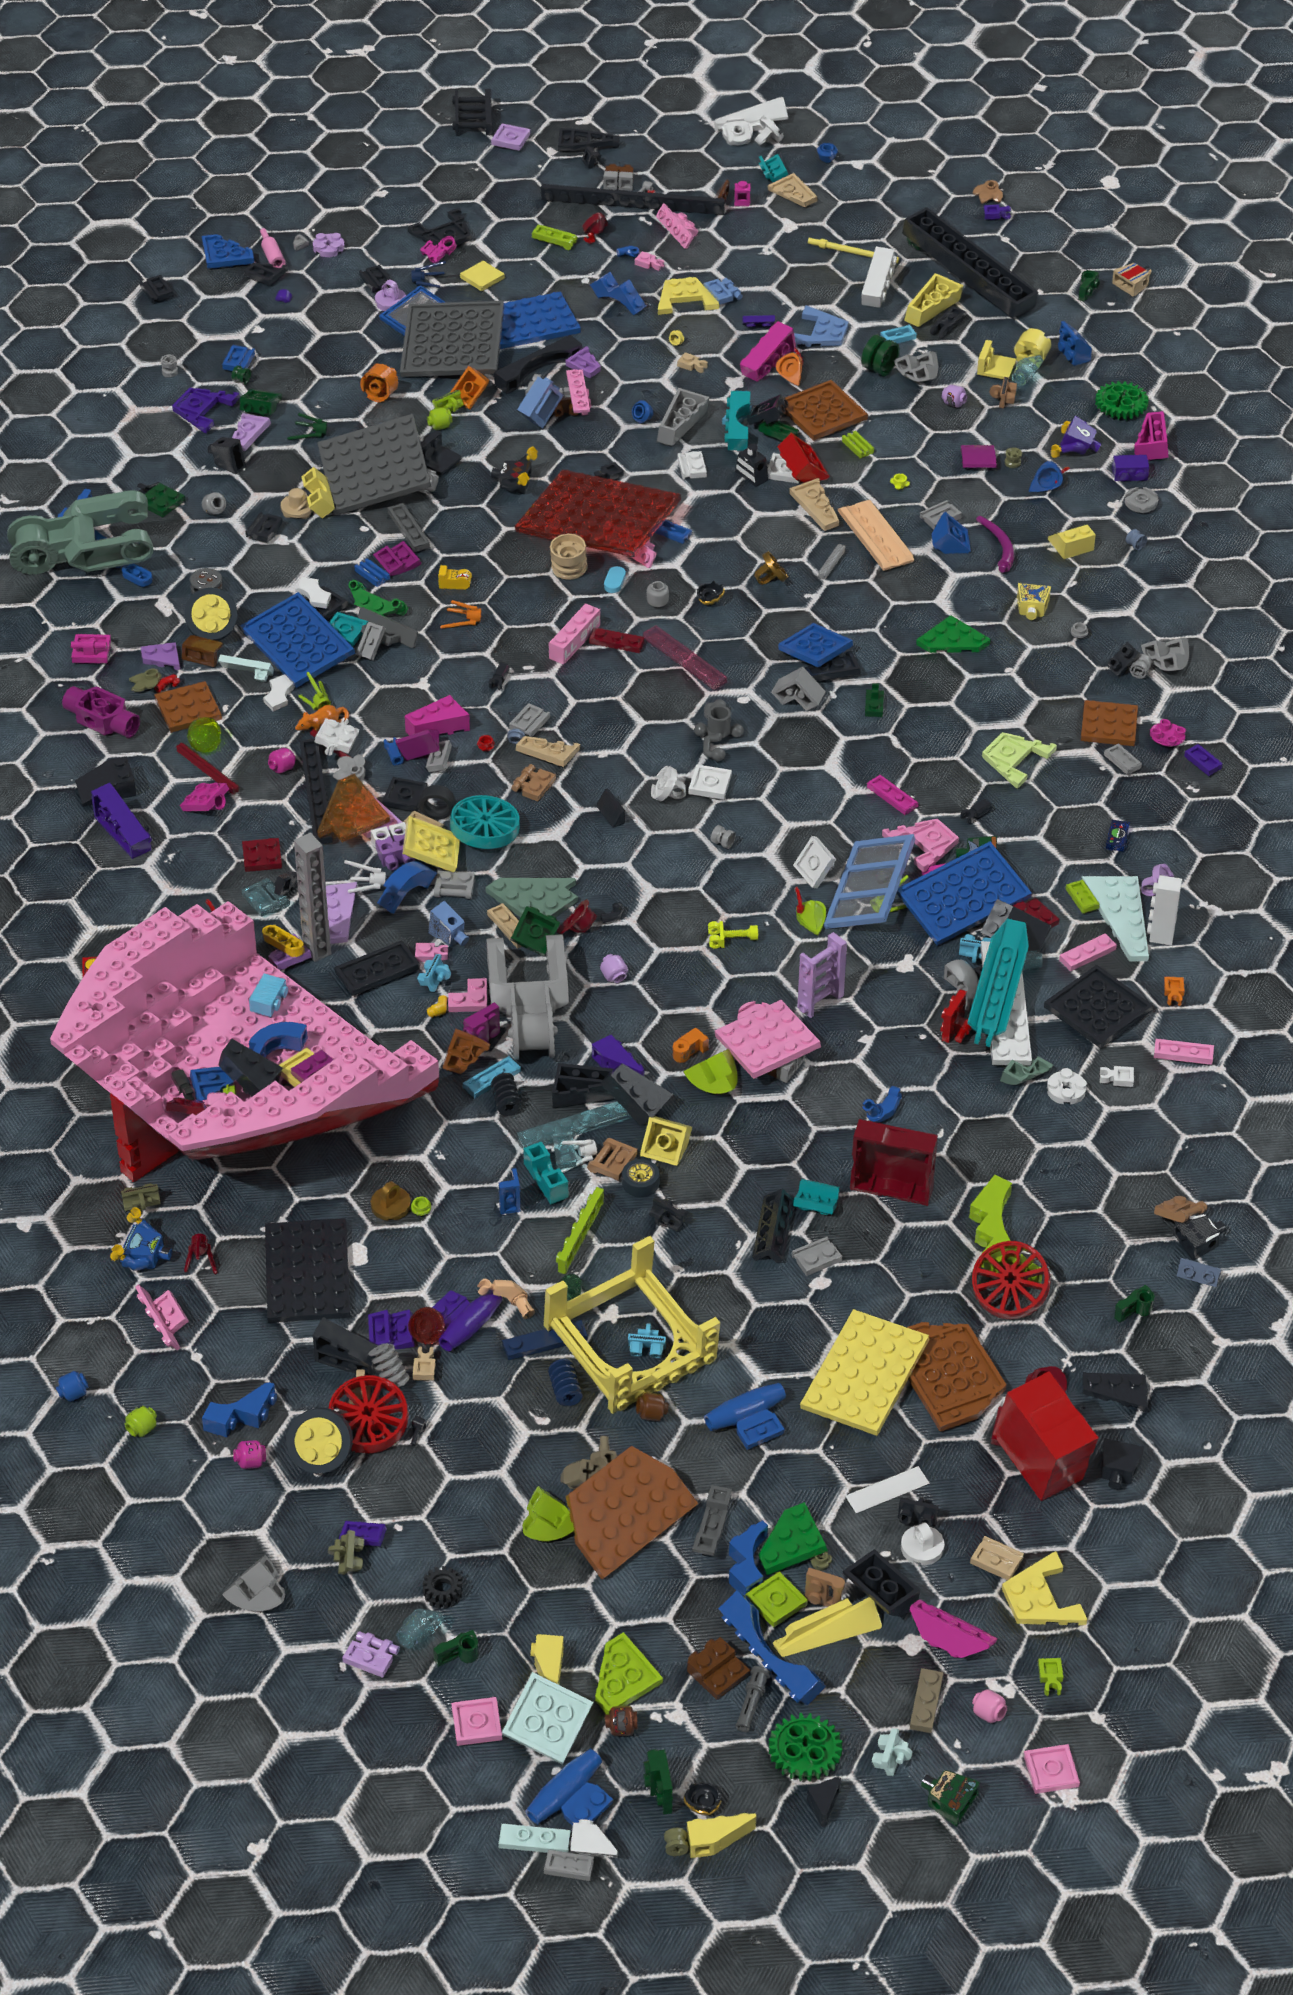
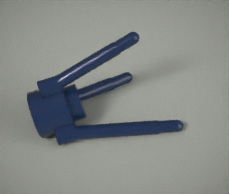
(418, 274)

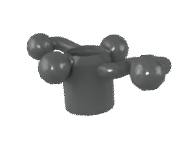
(717, 727)

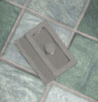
(933, 514)
(530, 720)
(816, 1256)

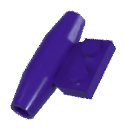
(464, 1318)

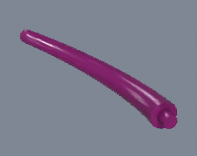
(1008, 551)

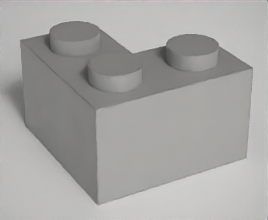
(799, 686)

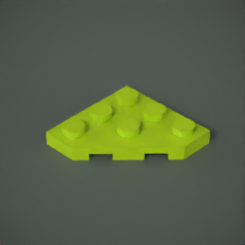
(624, 1674)

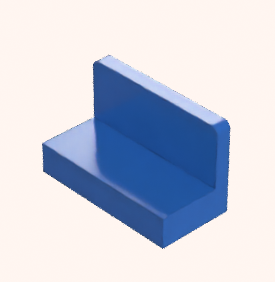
(509, 1195)

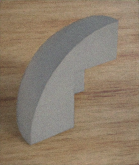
(918, 368)
(1168, 655)
(962, 977)
(256, 1588)

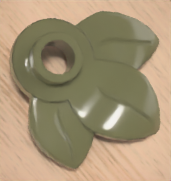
(145, 680)

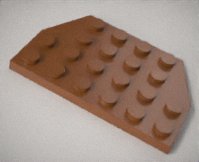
(954, 1375)
(625, 1508)

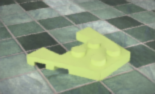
(1009, 751)

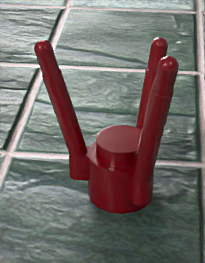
(199, 1247)

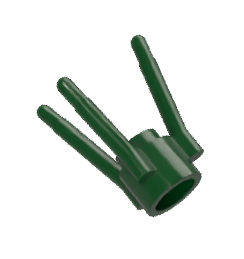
(319, 427)

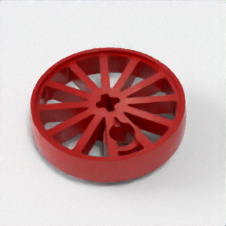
(1002, 1278)
(376, 1411)

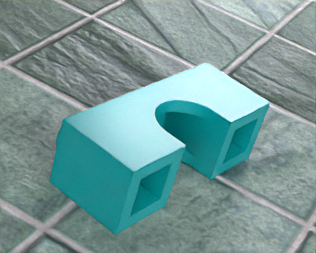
(550, 1181)

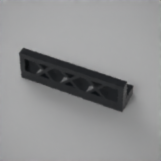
(777, 1224)

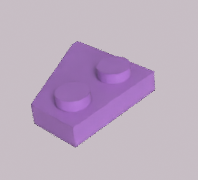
(584, 361)

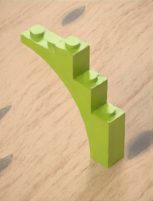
(988, 1211)

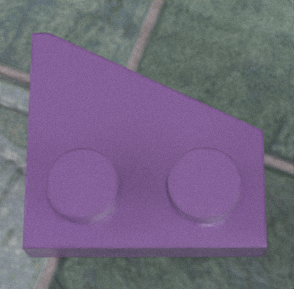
(161, 655)
(282, 960)

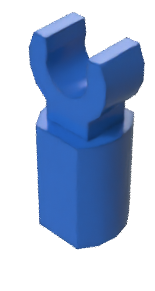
(393, 752)

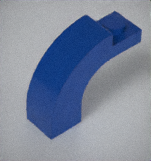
(402, 881)
(279, 1036)

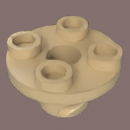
(296, 504)

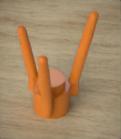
(473, 614)

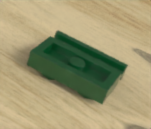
(778, 430)

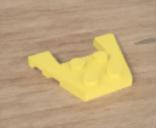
(685, 290)
(1032, 1599)

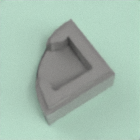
(300, 242)

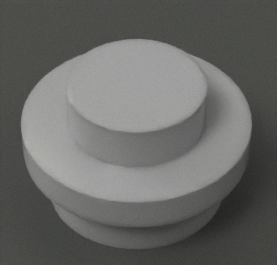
(1079, 630)

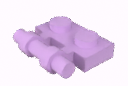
(367, 1658)

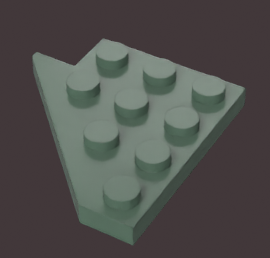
(545, 894)

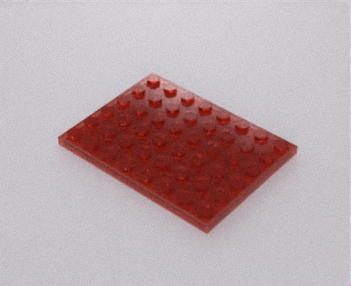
(599, 510)

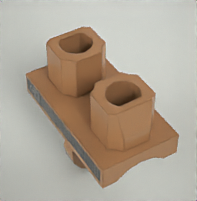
(1006, 392)

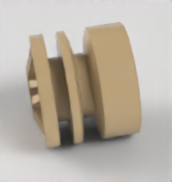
(568, 556)

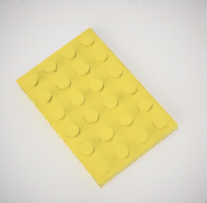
(864, 1372)

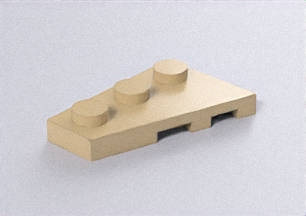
(794, 190)
(552, 752)

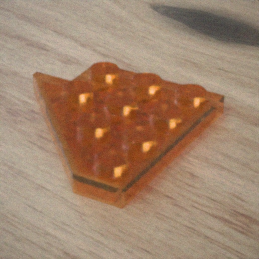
(352, 811)

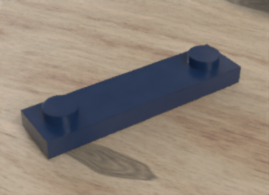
(537, 1342)

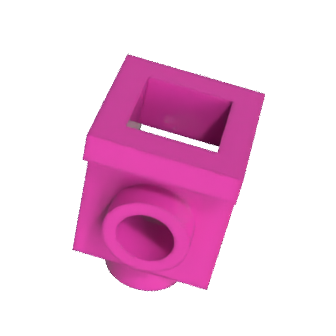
(742, 194)

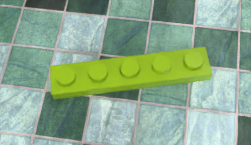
(580, 1230)

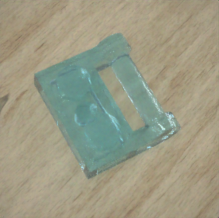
(261, 901)

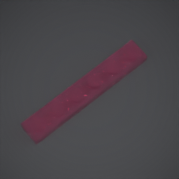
(685, 657)

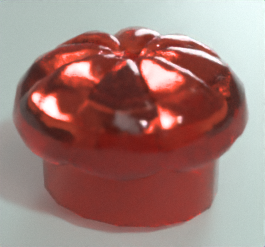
(426, 1325)

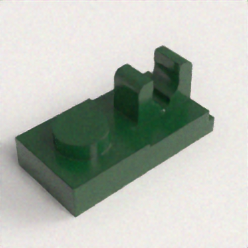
(874, 701)

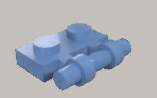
(723, 291)

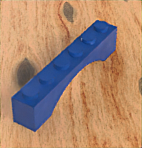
(745, 1618)

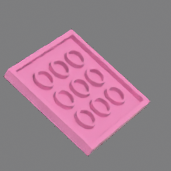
(767, 1039)

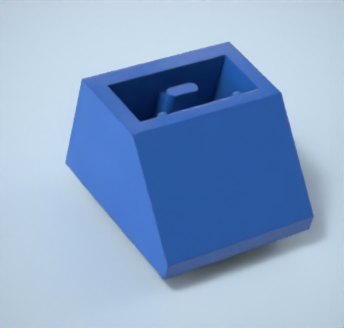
(1073, 345)

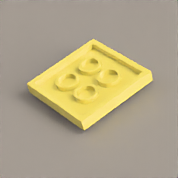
(431, 844)

